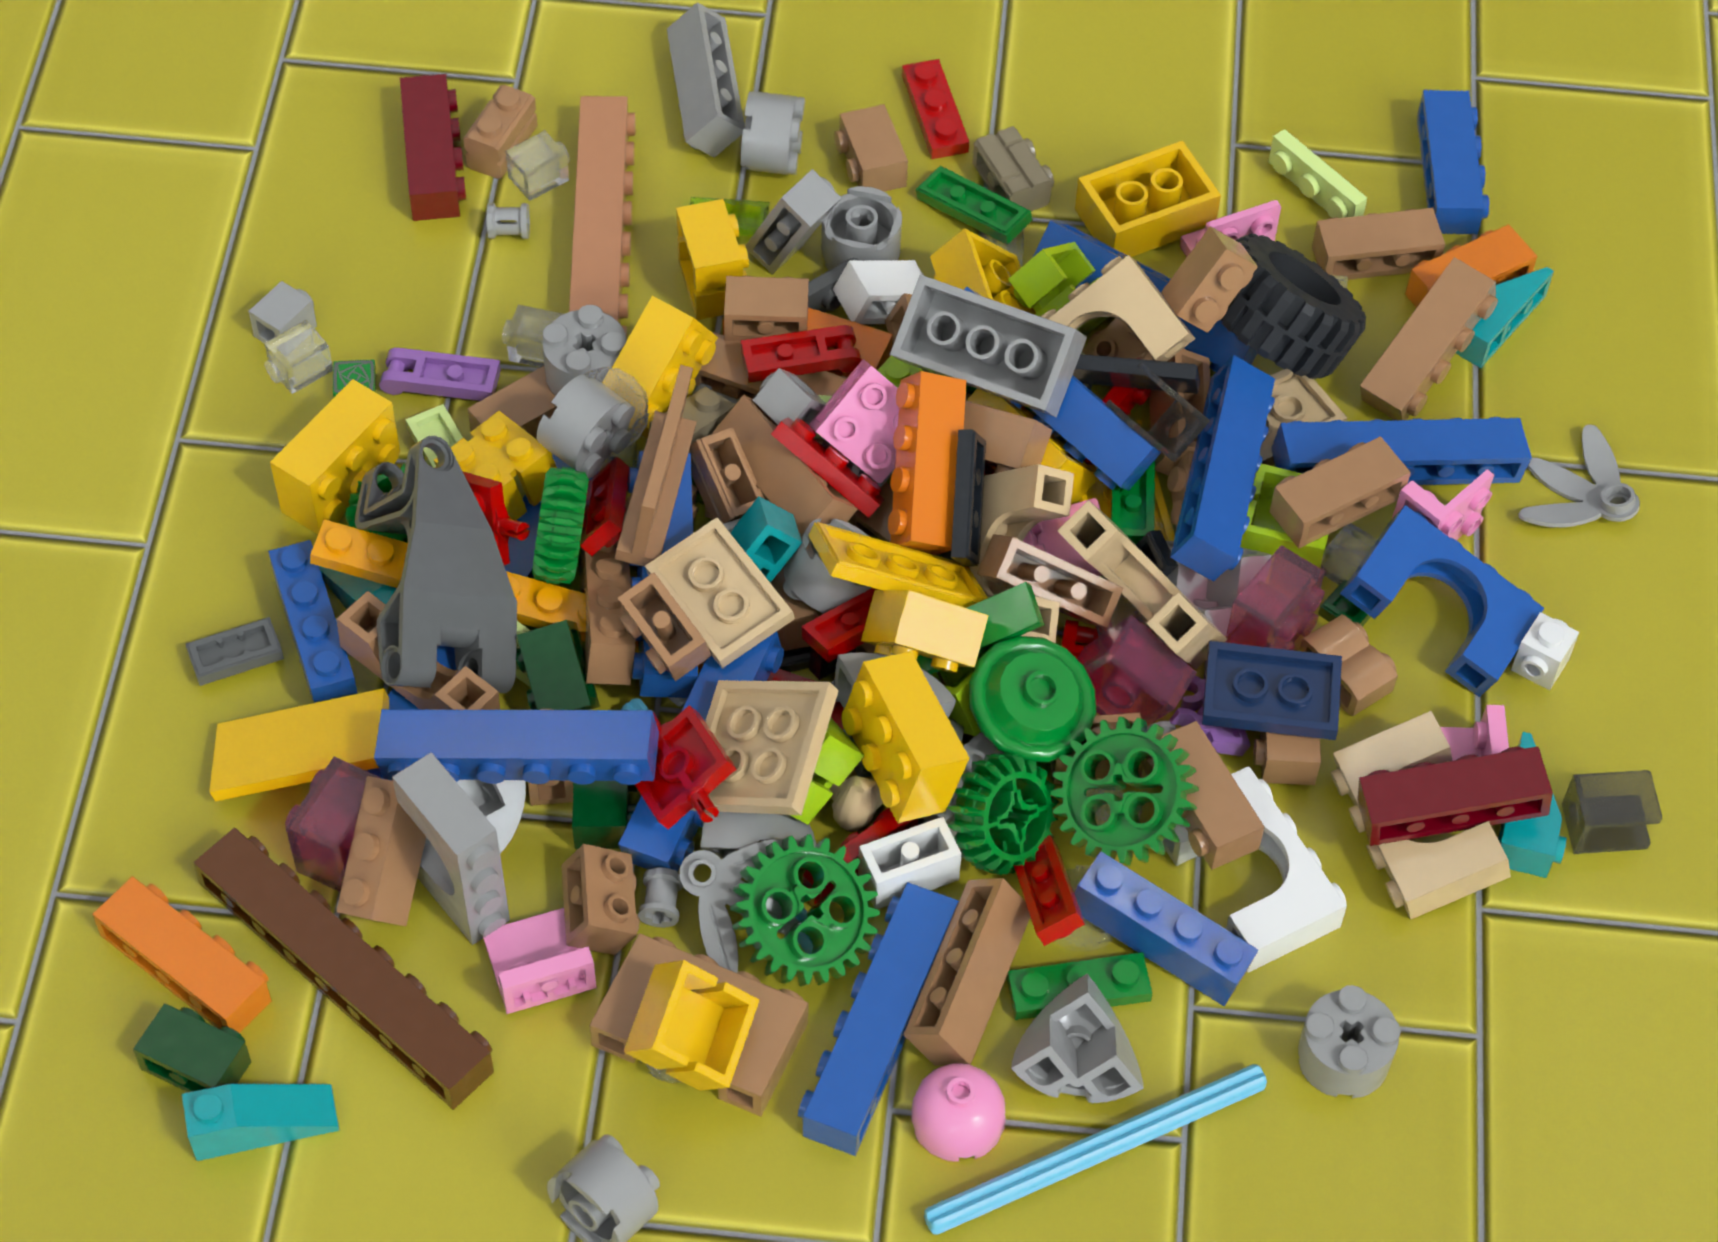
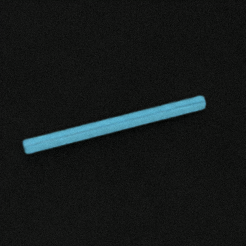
(1094, 1149)

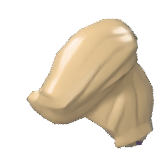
(855, 801)

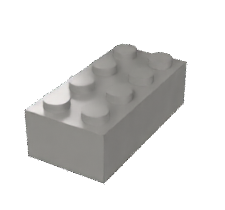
(988, 345)

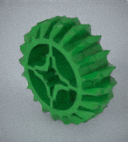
(560, 525)
(1002, 812)

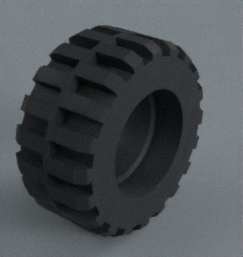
(1294, 311)

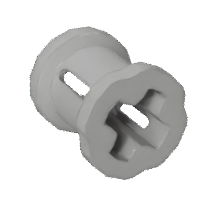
(496, 227)
(660, 897)

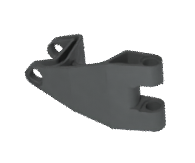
(451, 576)

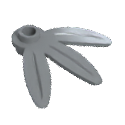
(1603, 499)
(717, 892)

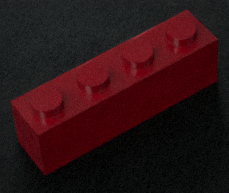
(430, 147)
(1454, 795)

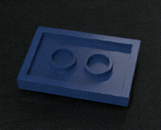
(1272, 690)

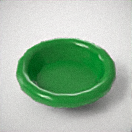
(1032, 698)

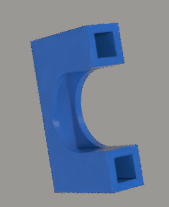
(1495, 607)

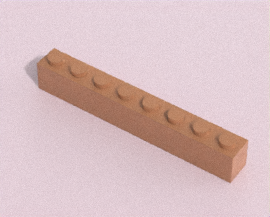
(602, 206)

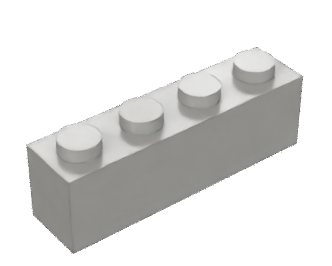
(705, 80)

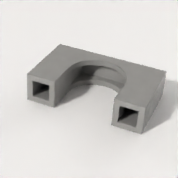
(460, 849)

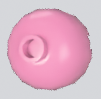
(958, 1112)

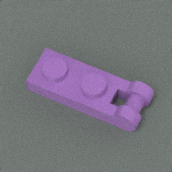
(439, 374)

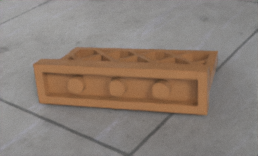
(658, 479)

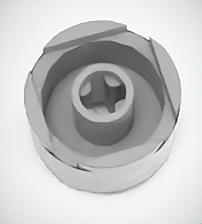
(772, 133)
(861, 227)
(579, 344)
(586, 424)
(810, 580)
(1348, 1043)
(604, 1193)

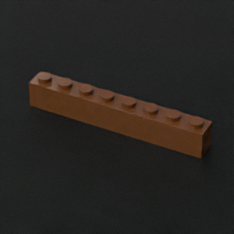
(346, 968)

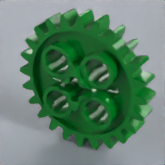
(1125, 750)
(778, 879)

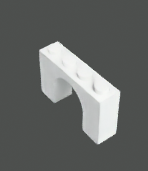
(1304, 904)

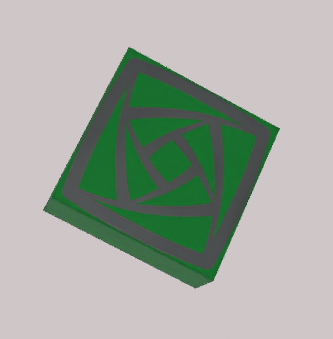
(360, 370)

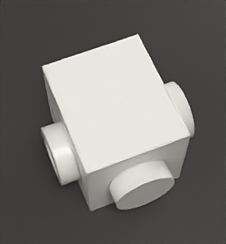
(1545, 651)

